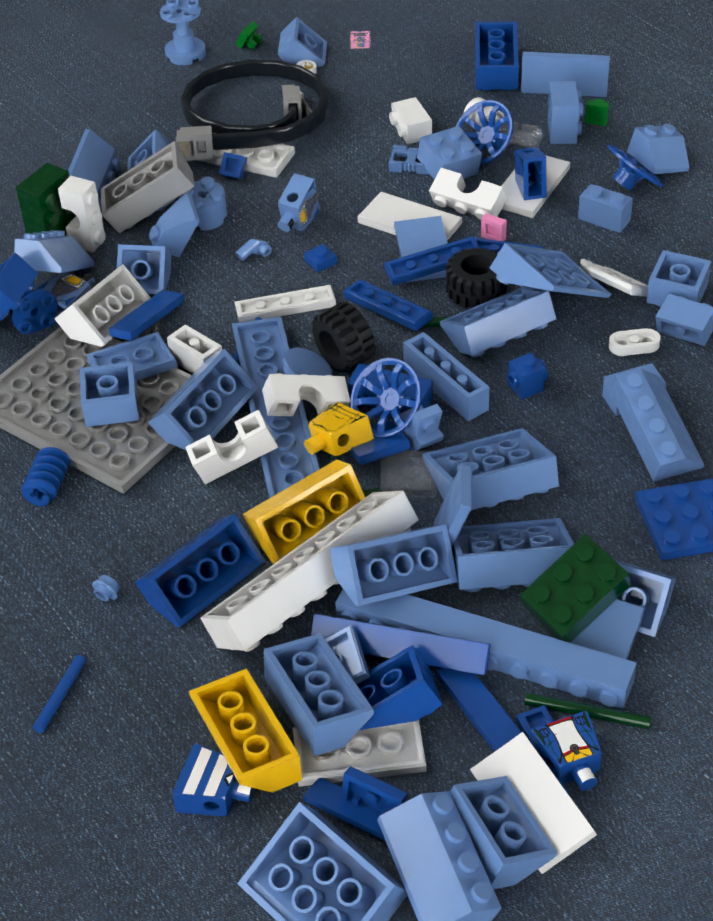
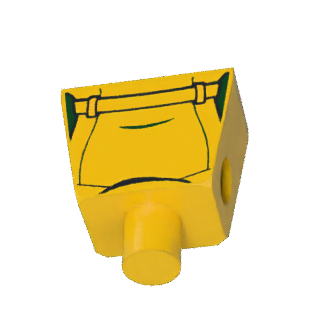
(338, 430)

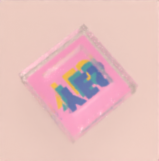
(359, 39)

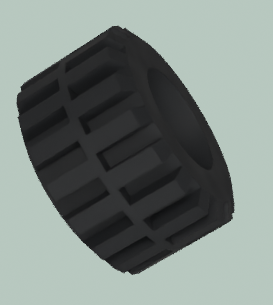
(471, 279)
(343, 337)

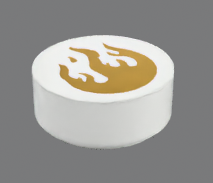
(308, 64)

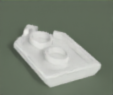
(615, 278)

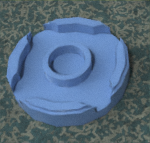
(304, 361)

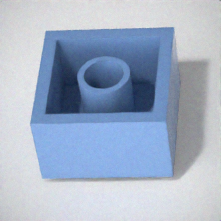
(564, 112)
(451, 151)
(678, 276)
(109, 394)

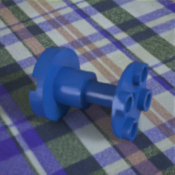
(35, 311)

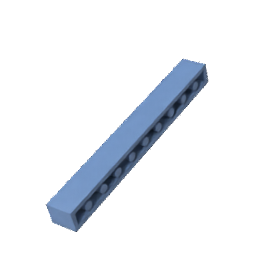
(512, 649)

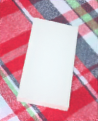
(261, 160)
(515, 203)
(387, 209)
(374, 751)
(541, 793)

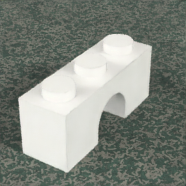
(448, 191)
(82, 199)
(284, 392)
(217, 459)

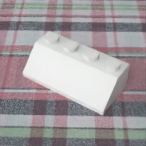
(102, 307)

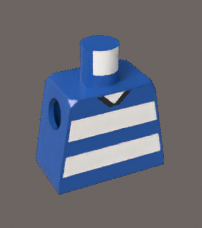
(208, 784)

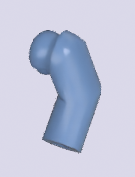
(254, 246)

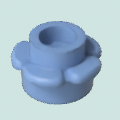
(105, 588)

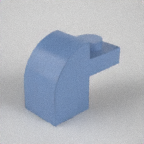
(424, 427)

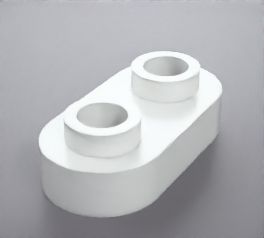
(634, 342)

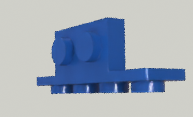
(358, 801)

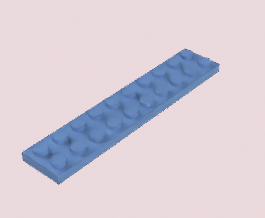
(260, 353)

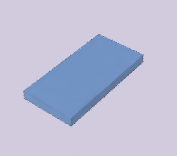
(588, 71)

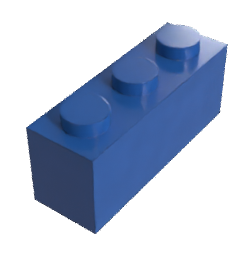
(426, 385)

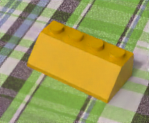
(303, 509)
(248, 732)

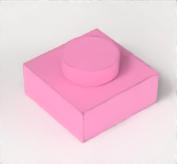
(493, 227)

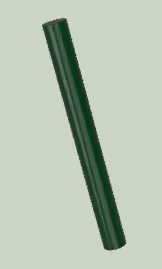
(594, 711)

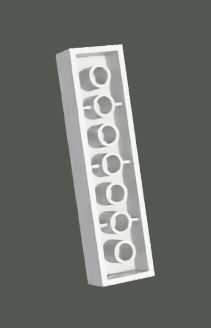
(303, 573)

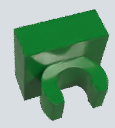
(249, 37)
(597, 112)

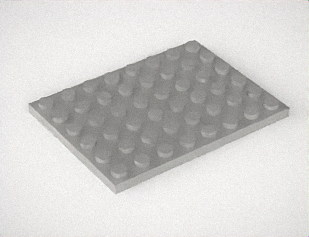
(44, 409)

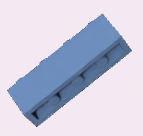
(450, 378)

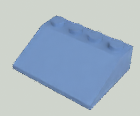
(544, 270)
(501, 465)
(508, 553)
(319, 875)

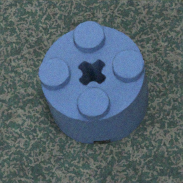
(209, 203)

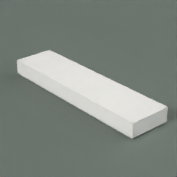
(285, 303)

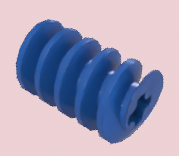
(45, 476)

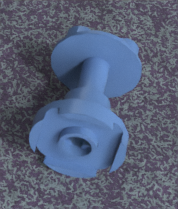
(184, 45)

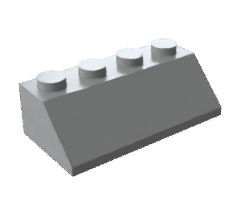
(146, 188)

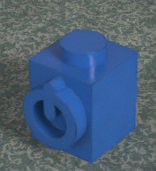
(527, 375)

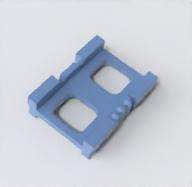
(410, 163)

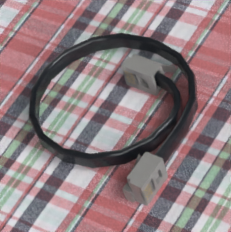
(209, 135)

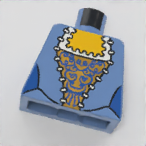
(298, 203)
(67, 288)

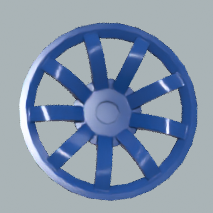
(488, 134)
(625, 173)
(391, 398)

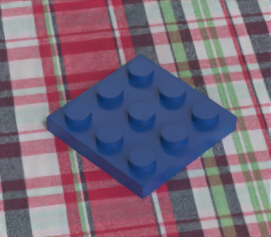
(679, 518)

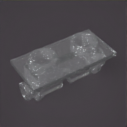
(528, 136)

